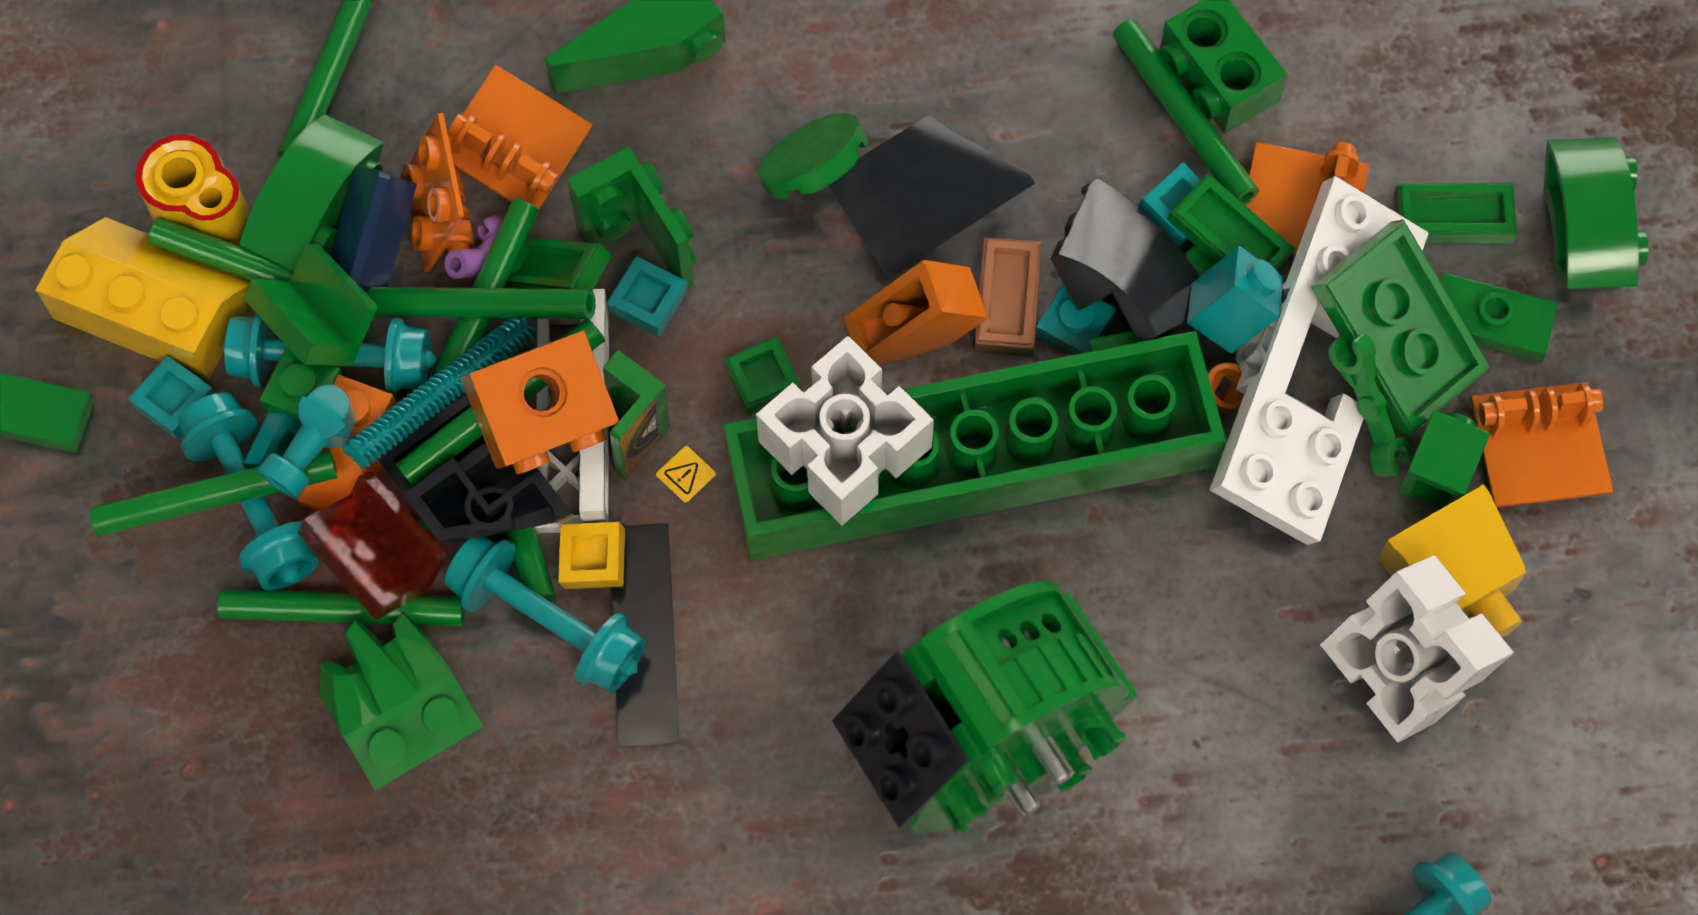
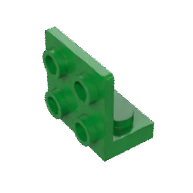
(624, 192)

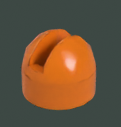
(1231, 398)

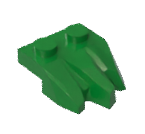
(395, 700)

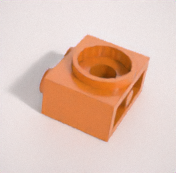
(576, 411)

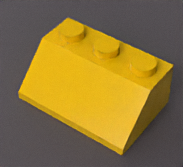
(142, 296)

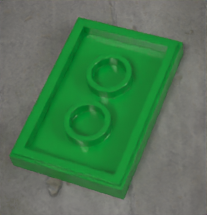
(1417, 332)

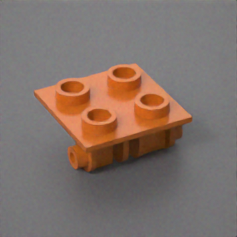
(515, 138)
(1291, 182)
(438, 201)
(1543, 444)

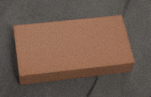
(1009, 296)

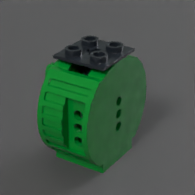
(987, 710)

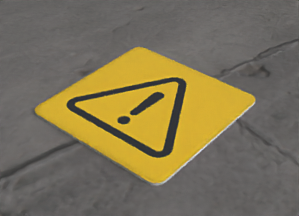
(686, 474)

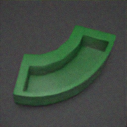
(308, 191)
(1593, 213)

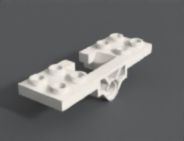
(1281, 453)

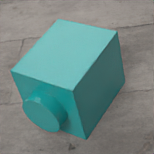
(1235, 299)

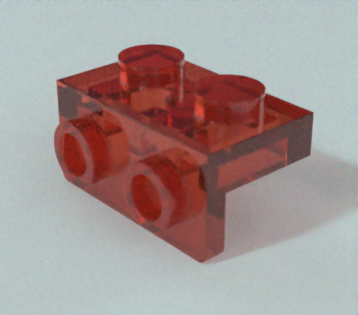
(374, 547)

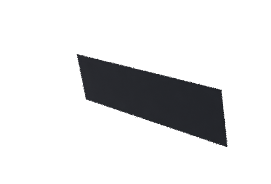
(648, 698)

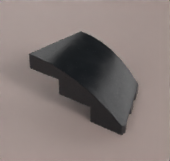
(923, 191)
(1124, 253)
(468, 493)

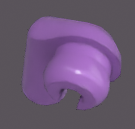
(468, 262)

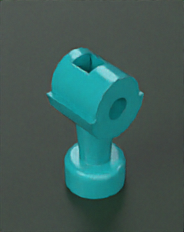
(326, 423)

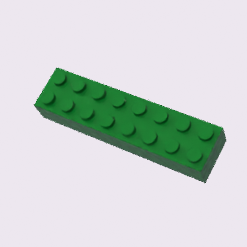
(1005, 445)

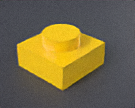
(591, 555)

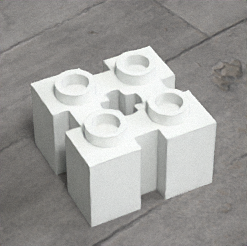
(844, 395)
(1416, 648)

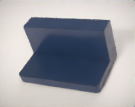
(372, 226)

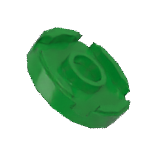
(812, 156)

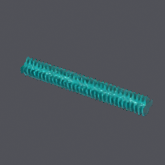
(436, 392)

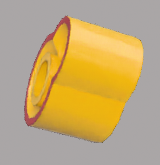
(190, 186)

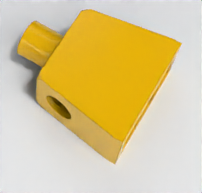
(1474, 550)

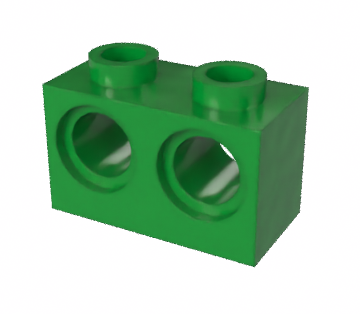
(1234, 57)

